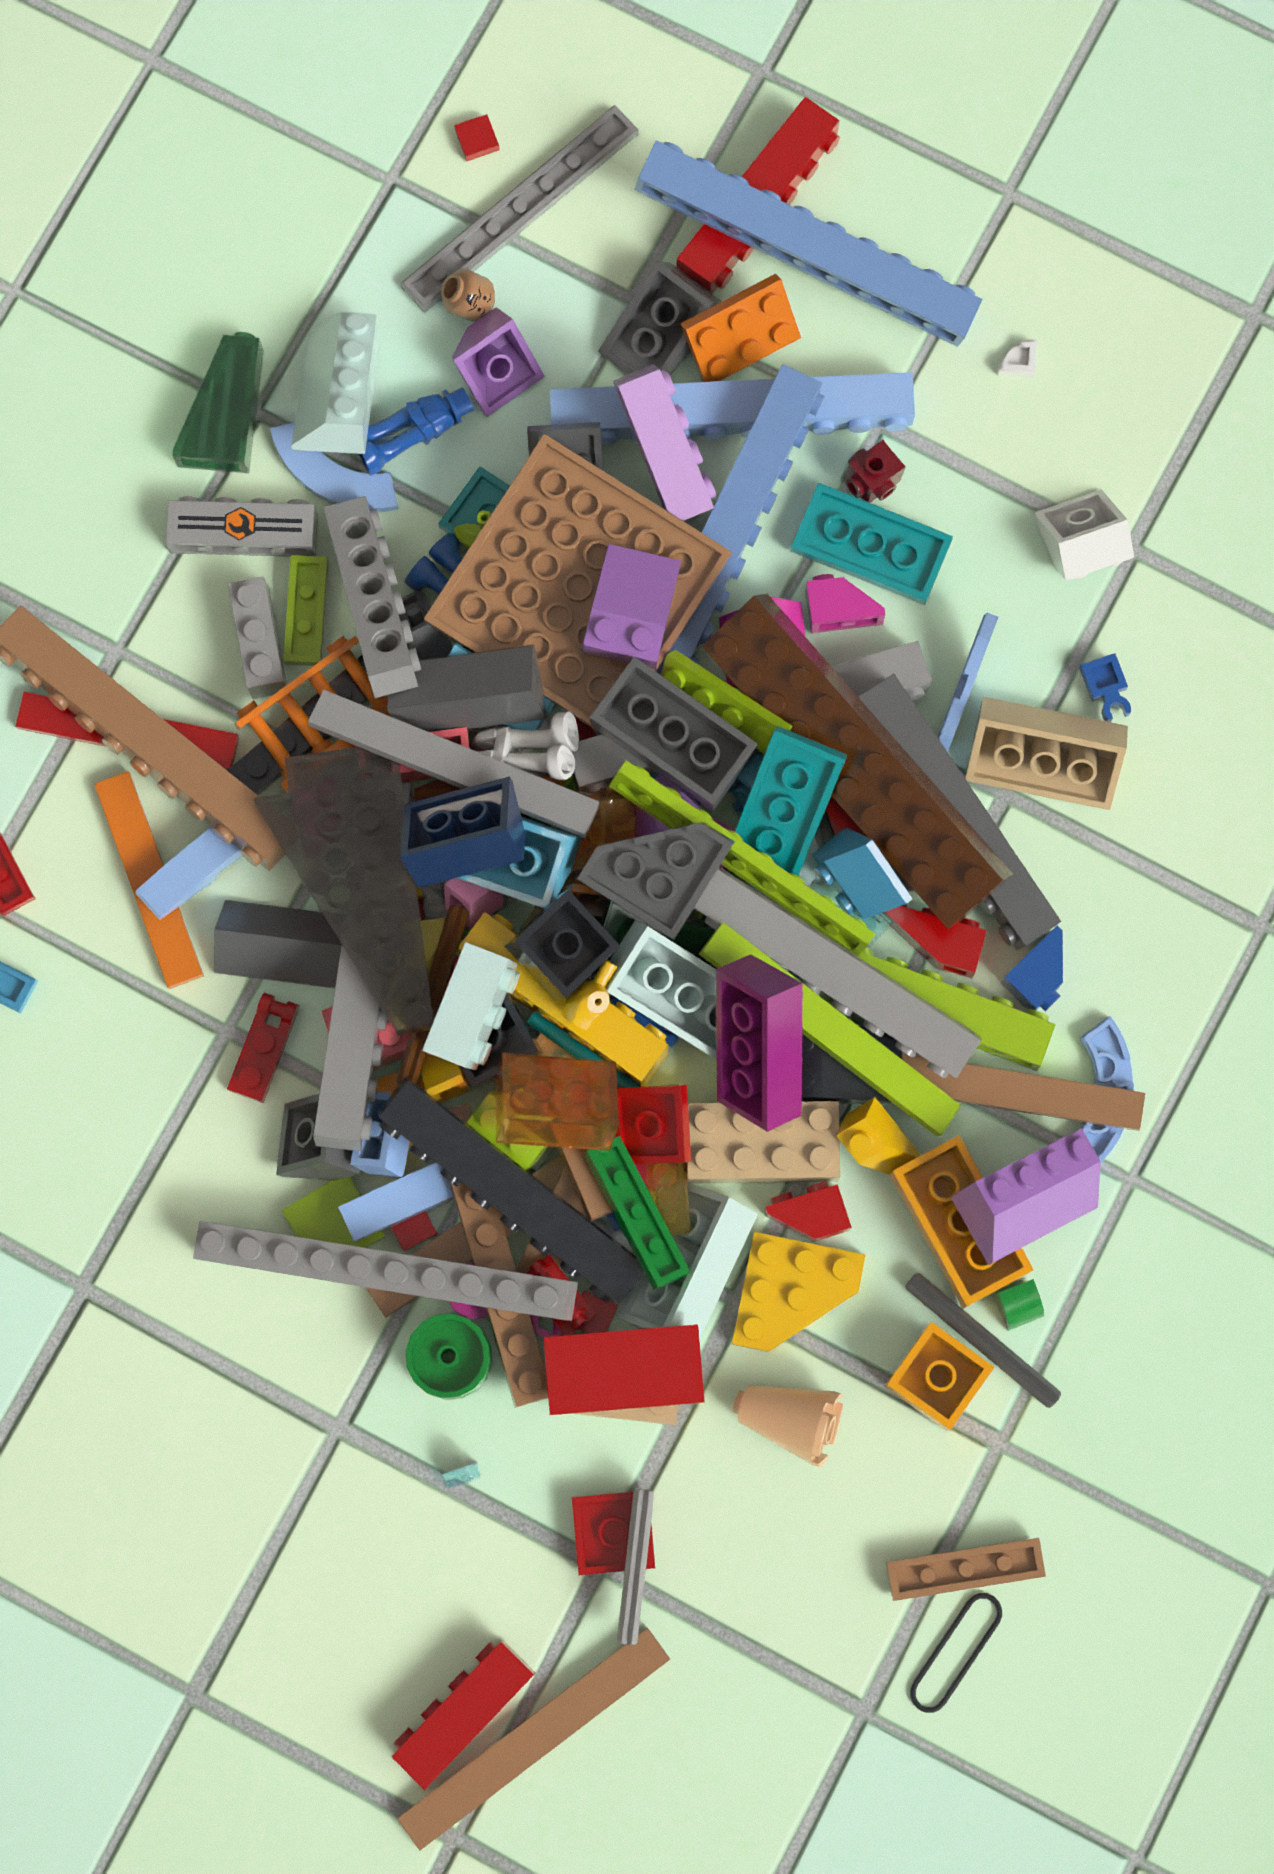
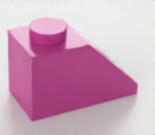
(840, 605)

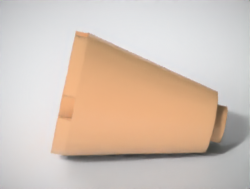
(792, 1418)

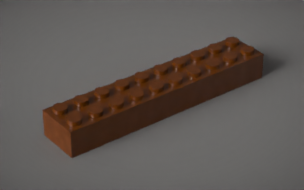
(879, 780)

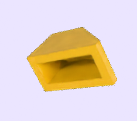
(443, 1078)
(875, 1138)

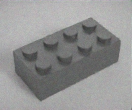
(673, 733)

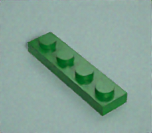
(637, 1214)

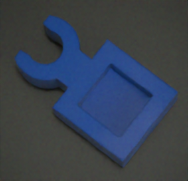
(1105, 682)

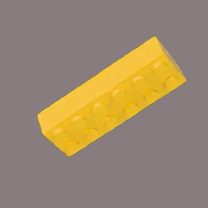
(612, 1034)

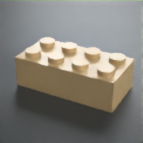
(737, 1151)

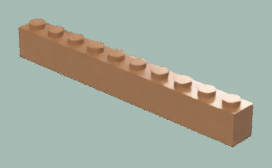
(139, 734)

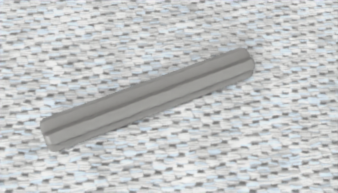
(635, 1567)

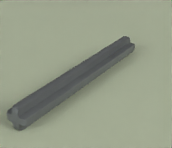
(983, 1340)

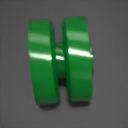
(435, 1338)

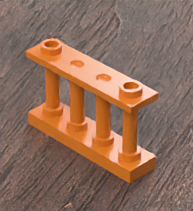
(251, 713)

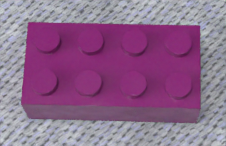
(759, 1042)

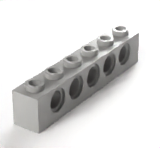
(370, 596)

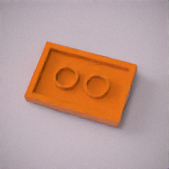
(741, 330)

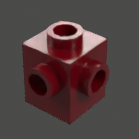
(874, 472)

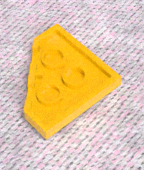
(790, 1288)

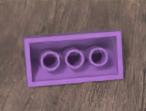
(1031, 1196)

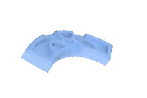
(331, 480)
(967, 679)
(1111, 1069)

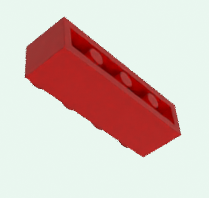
(463, 1715)

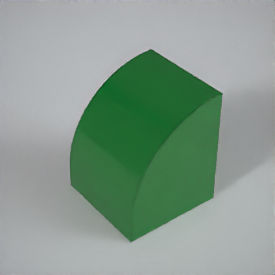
(1020, 1304)

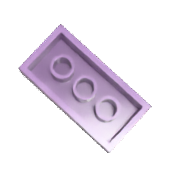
(663, 443)

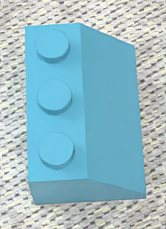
(542, 873)

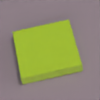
(319, 1217)

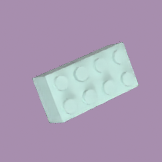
(666, 985)

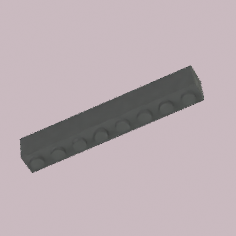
(1018, 902)

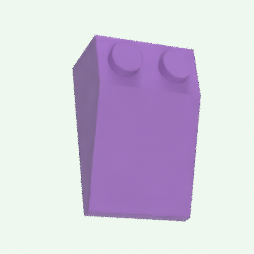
(631, 606)

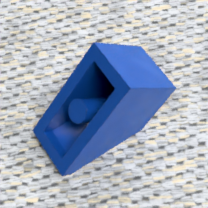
(1039, 973)

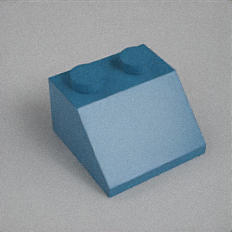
(859, 875)

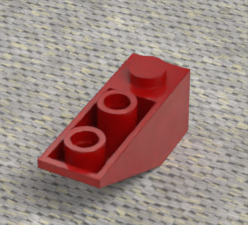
(948, 950)

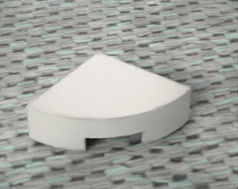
(1020, 360)

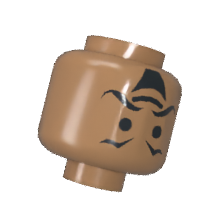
(468, 295)

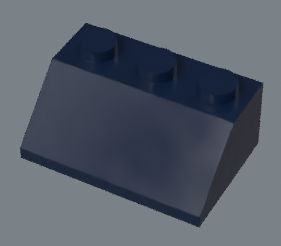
(462, 832)

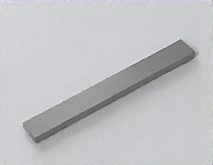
(522, 206)
(450, 761)

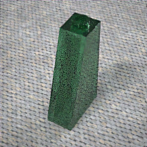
(223, 415)

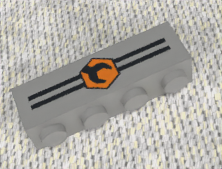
(241, 527)

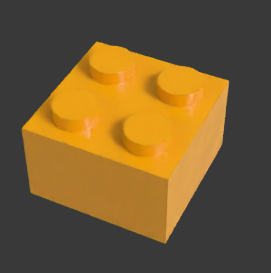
(939, 1376)

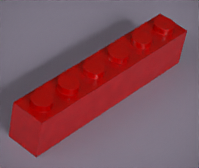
(778, 168)

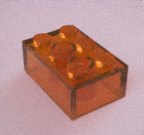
(556, 1102)

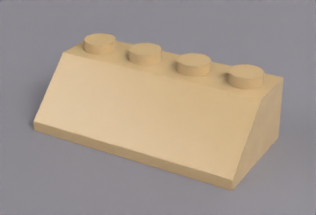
(1047, 753)

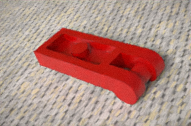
(263, 1049)

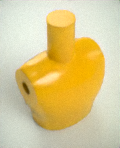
(590, 997)

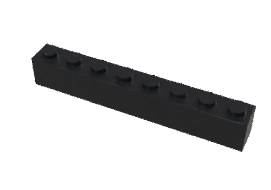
(511, 1190)

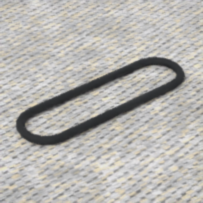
(942, 1703)

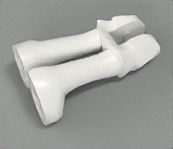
(559, 740)

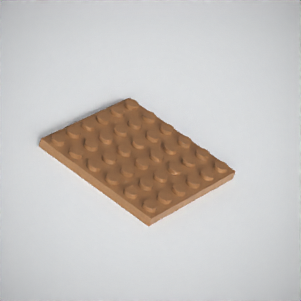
(541, 564)

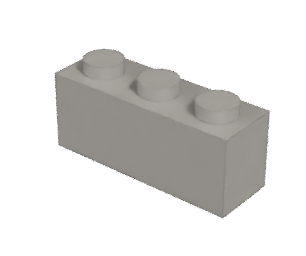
(257, 637)

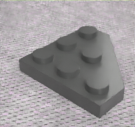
(658, 873)

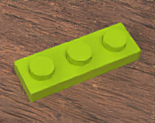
(305, 610)

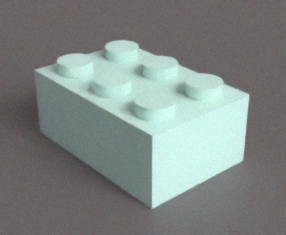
(472, 1007)

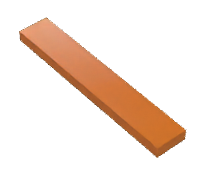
(141, 861)

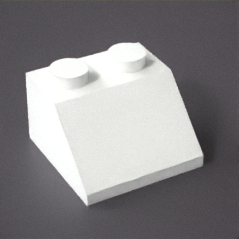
(1085, 535)

